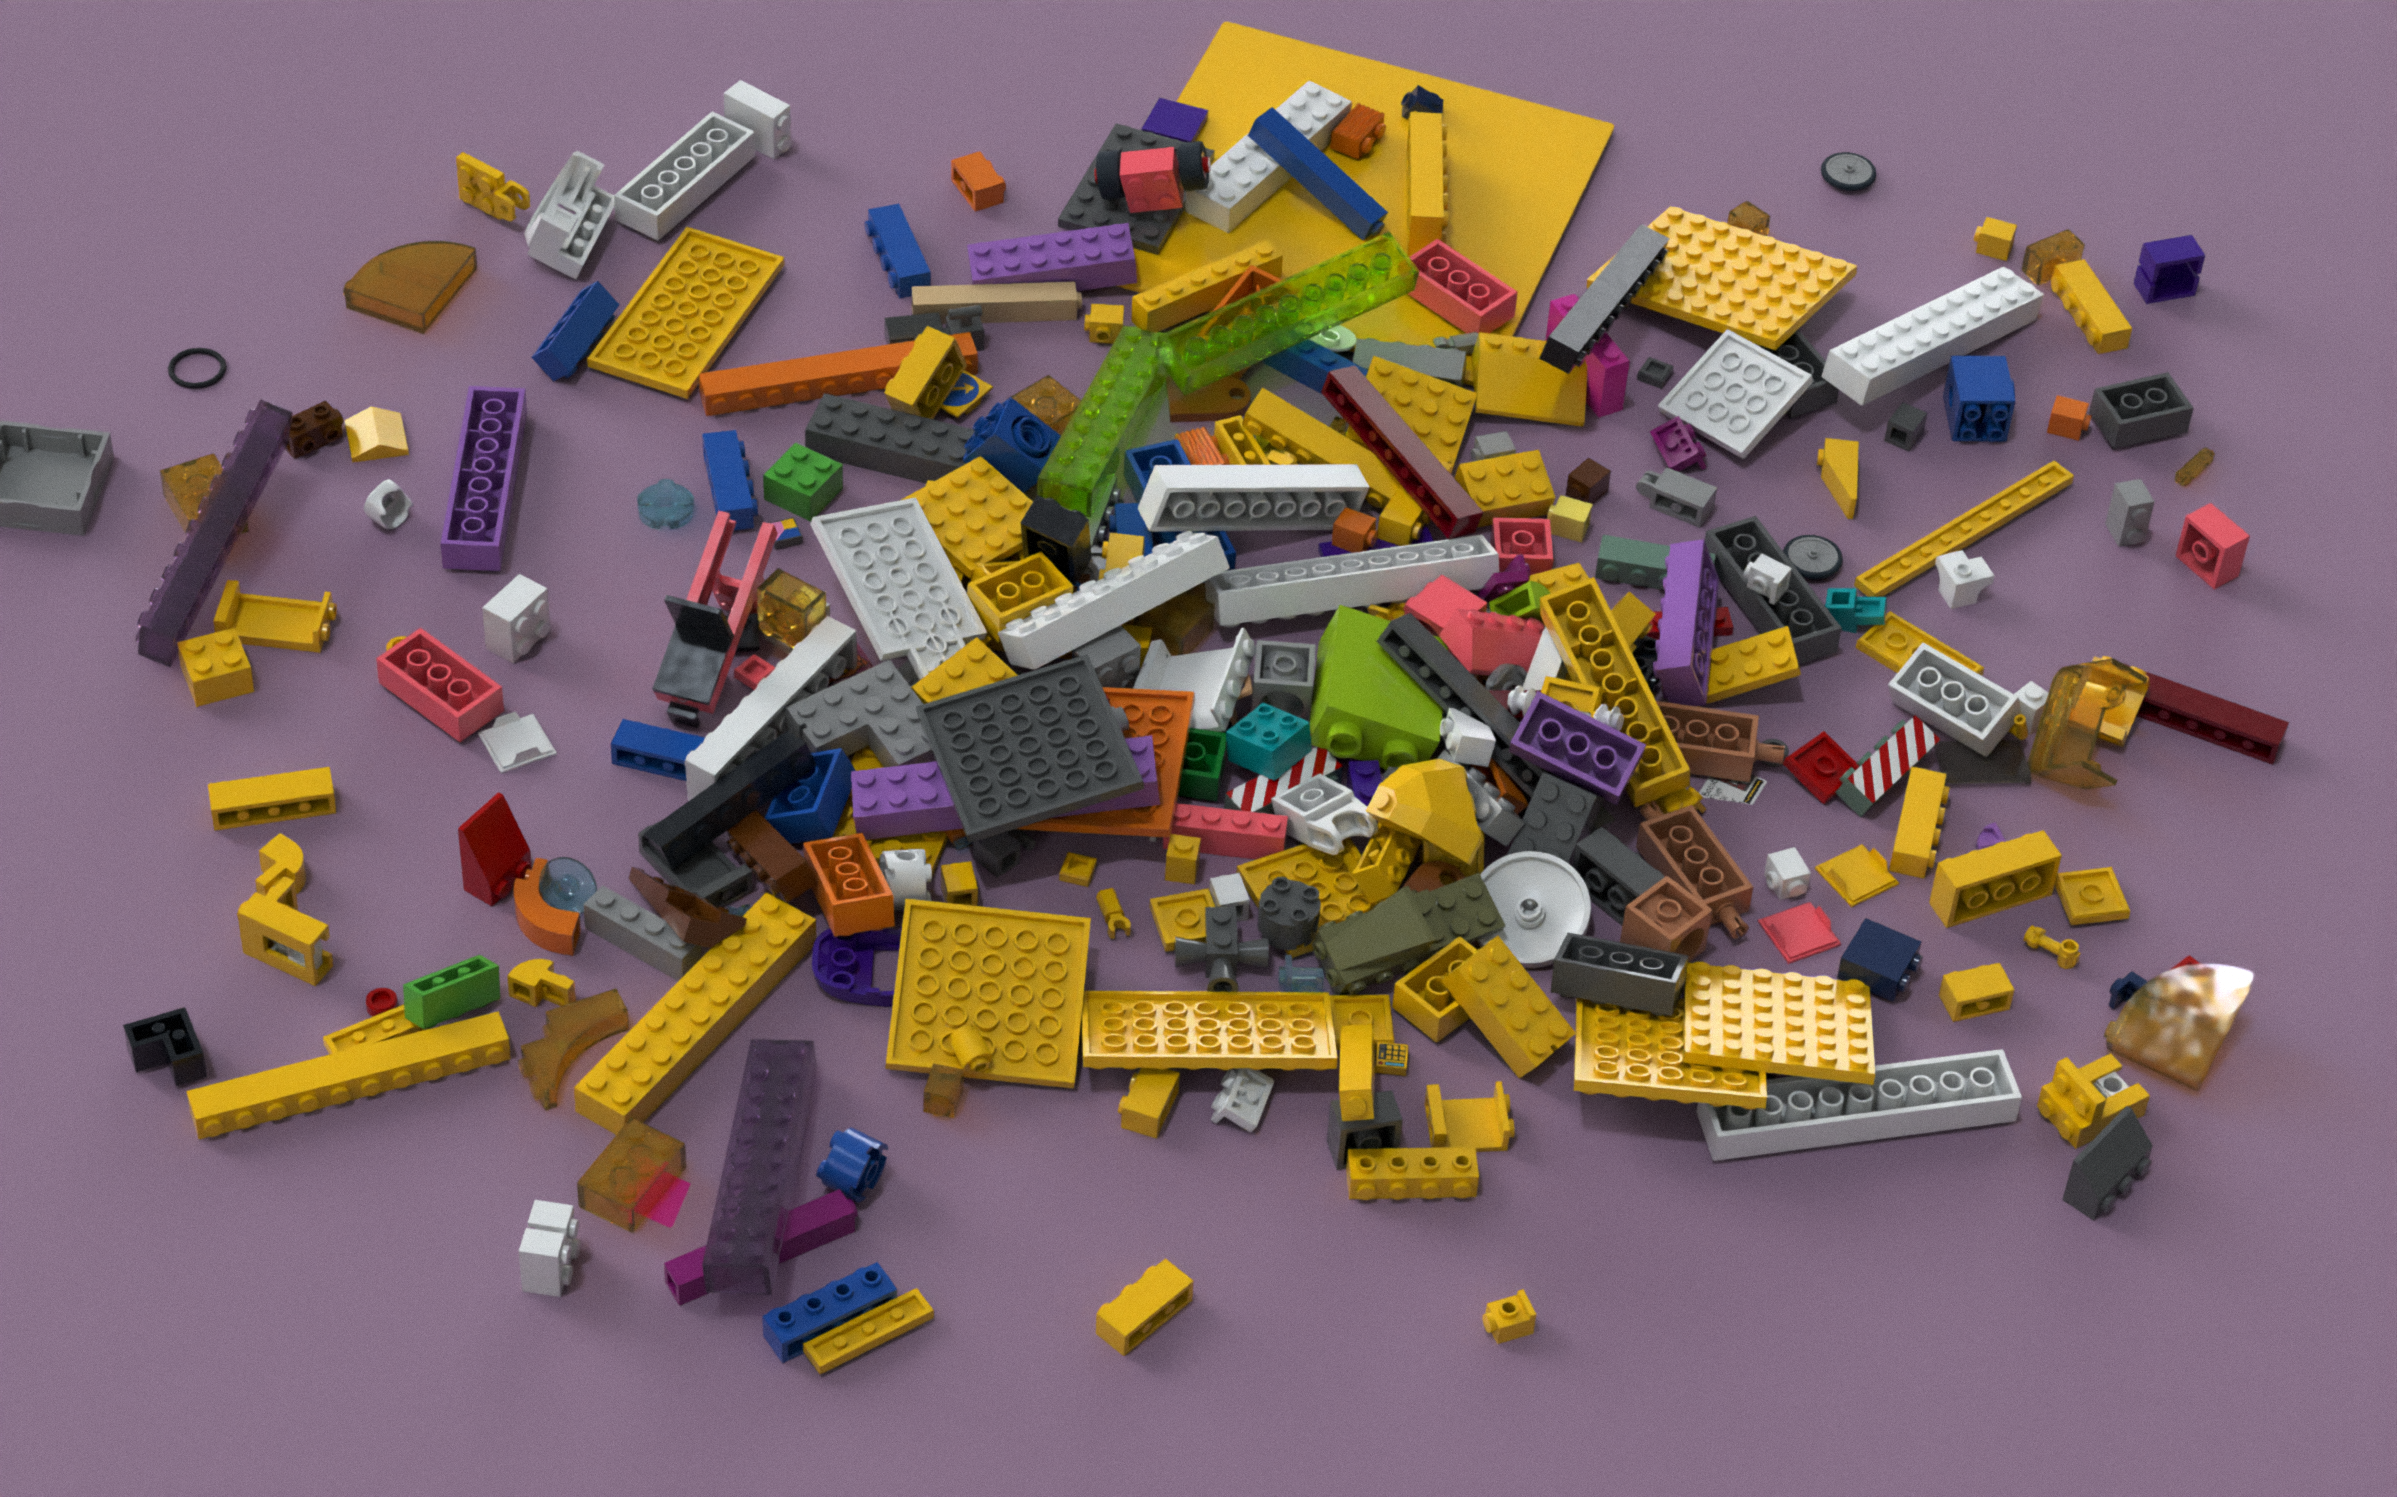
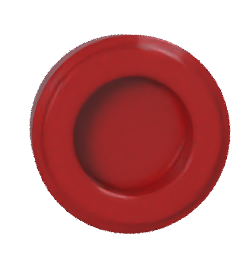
(380, 1001)

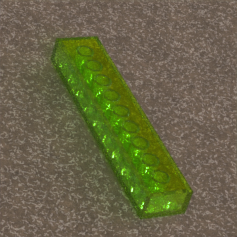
(1286, 313)
(1104, 423)

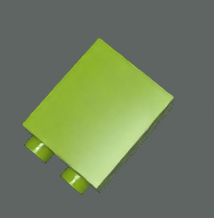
(1365, 700)

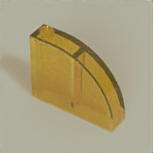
(411, 282)
(2180, 1020)

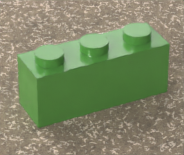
(451, 991)

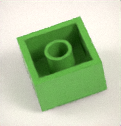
(803, 481)

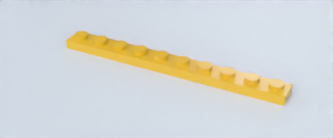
(1964, 530)

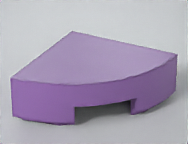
(1989, 836)

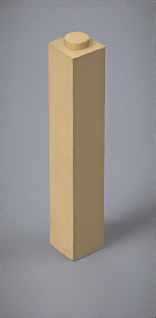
(1002, 301)

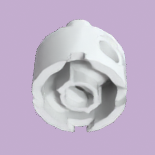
(906, 875)

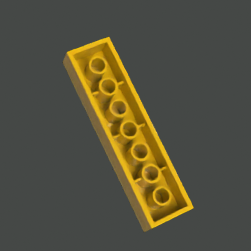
(1601, 658)

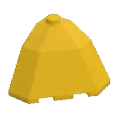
(1430, 804)

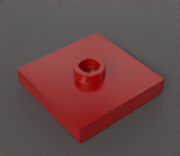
(1820, 766)

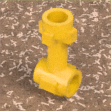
(2066, 950)

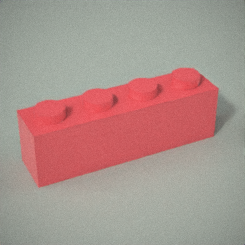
(1230, 831)

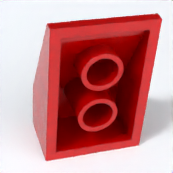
(492, 851)

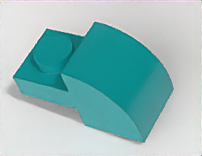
(1854, 610)

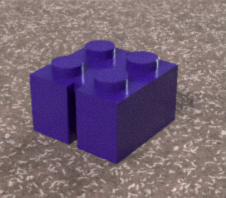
(2169, 269)

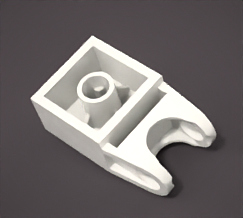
(1323, 814)

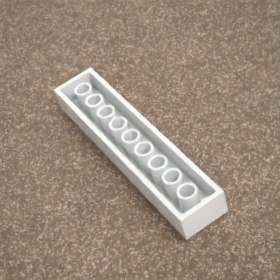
(1931, 335)
(1347, 580)
(1902, 1102)

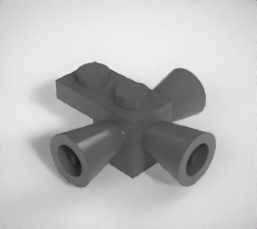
(1221, 950)

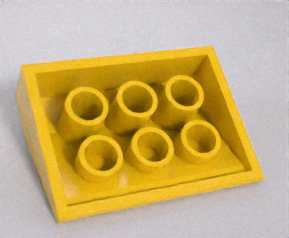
(1520, 385)

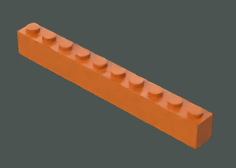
(811, 377)

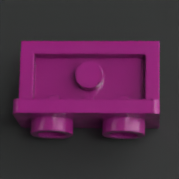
(1503, 582)

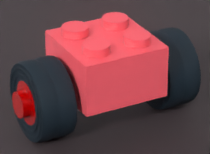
(1152, 176)

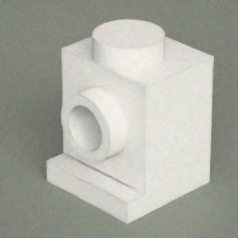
(1768, 577)

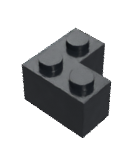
(167, 1040)

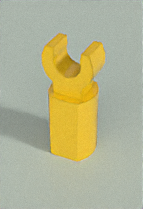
(1112, 912)

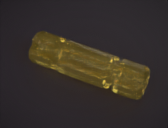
(2194, 466)

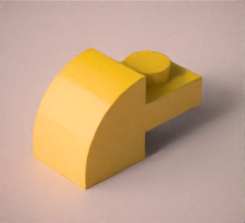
(537, 981)

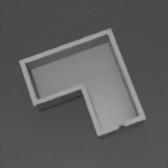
(861, 712)

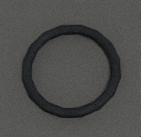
(199, 384)

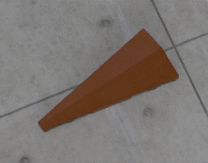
(685, 912)

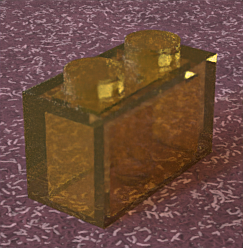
(2046, 253)

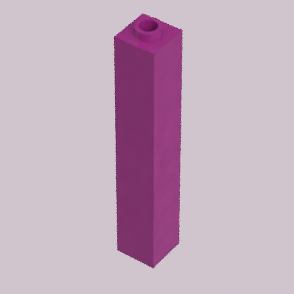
(805, 1230)

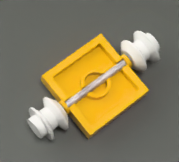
(1573, 694)

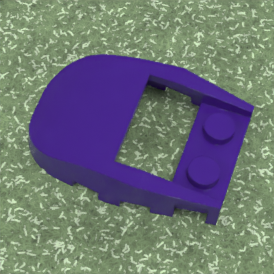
(846, 965)

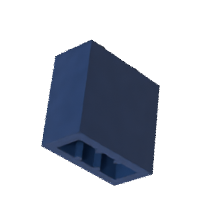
(1881, 959)

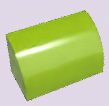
(1521, 601)

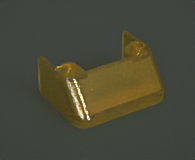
(2073, 721)

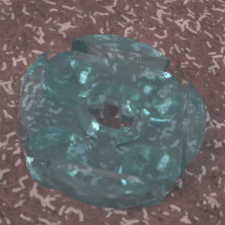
(665, 493)

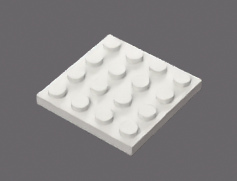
(1736, 393)

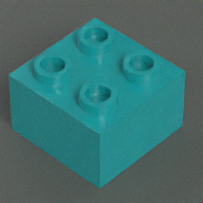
(1268, 741)

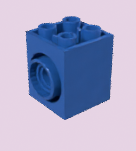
(1979, 398)
(1012, 443)

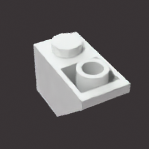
(1467, 738)

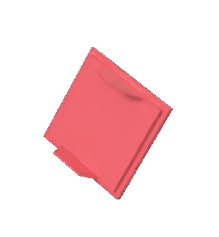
(1800, 932)

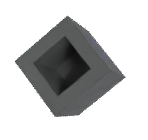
(1905, 426)

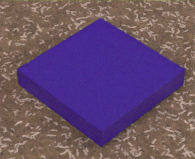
(1176, 120)

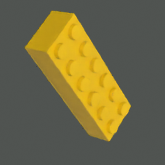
(1426, 180)

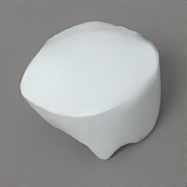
(387, 505)

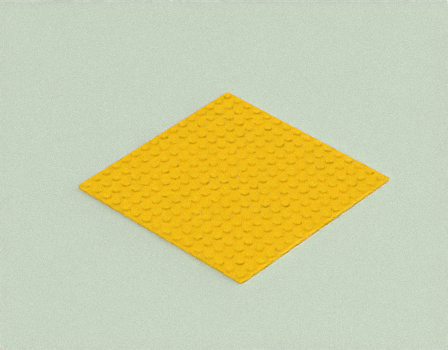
(1509, 173)

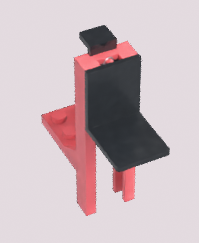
(702, 636)

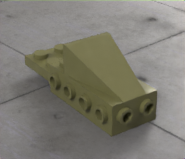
(1403, 933)

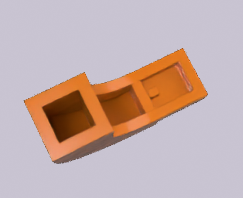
(541, 923)

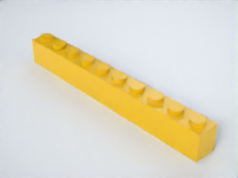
(348, 1075)

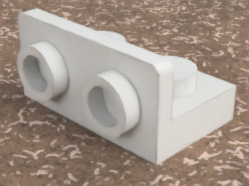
(1242, 1097)

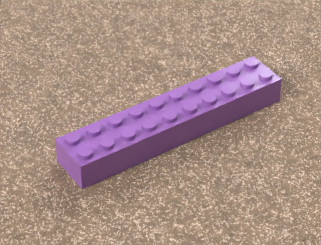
(917, 801)

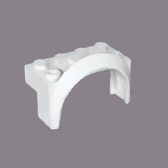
(551, 224)

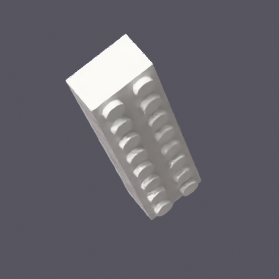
(1249, 175)
(1250, 497)
(1112, 599)
(763, 713)

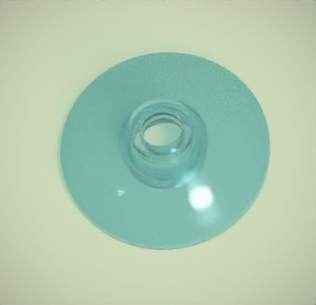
(571, 876)

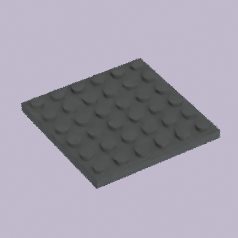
(1029, 748)

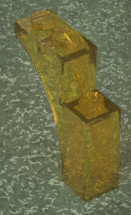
(567, 1035)

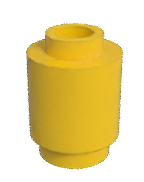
(970, 1049)

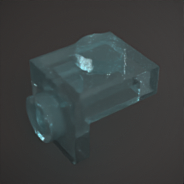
(1300, 978)

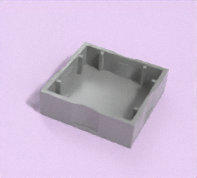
(51, 476)

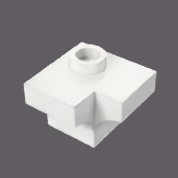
(1962, 578)

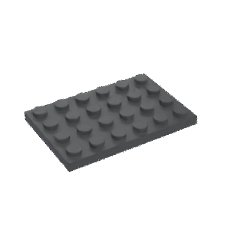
(1088, 209)

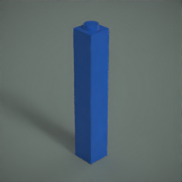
(1318, 174)

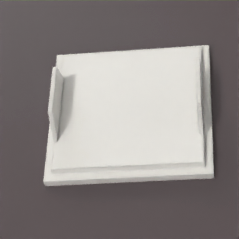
(516, 742)

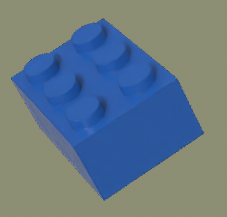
(815, 801)

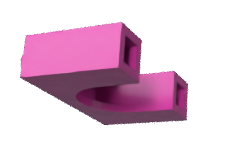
(1605, 364)

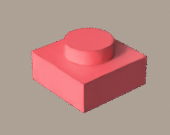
(753, 671)

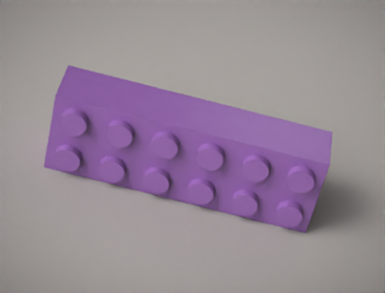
(1084, 256)
(1687, 624)

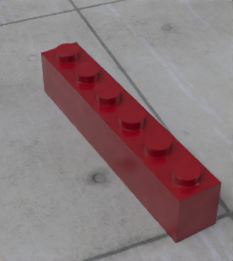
(2213, 719)

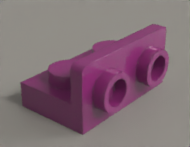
(1676, 444)

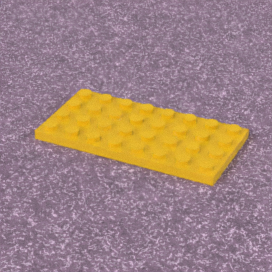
(686, 312)
(1208, 1030)

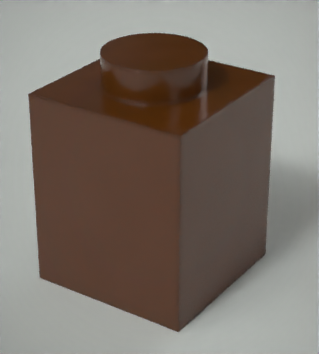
(1588, 481)

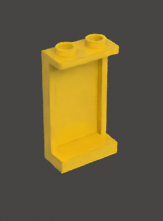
(275, 620)

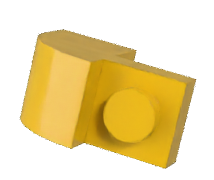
(280, 859)

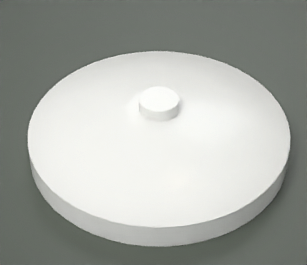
(1539, 904)

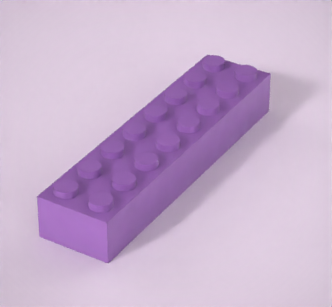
(484, 478)

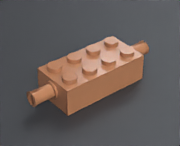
(1718, 741)
(1694, 858)

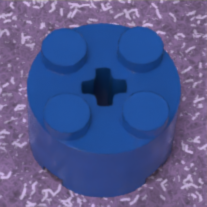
(853, 1163)

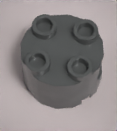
(1289, 913)

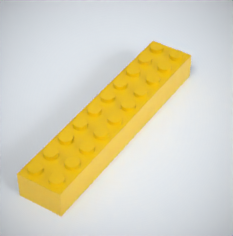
(695, 1015)

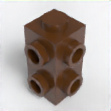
(314, 429)

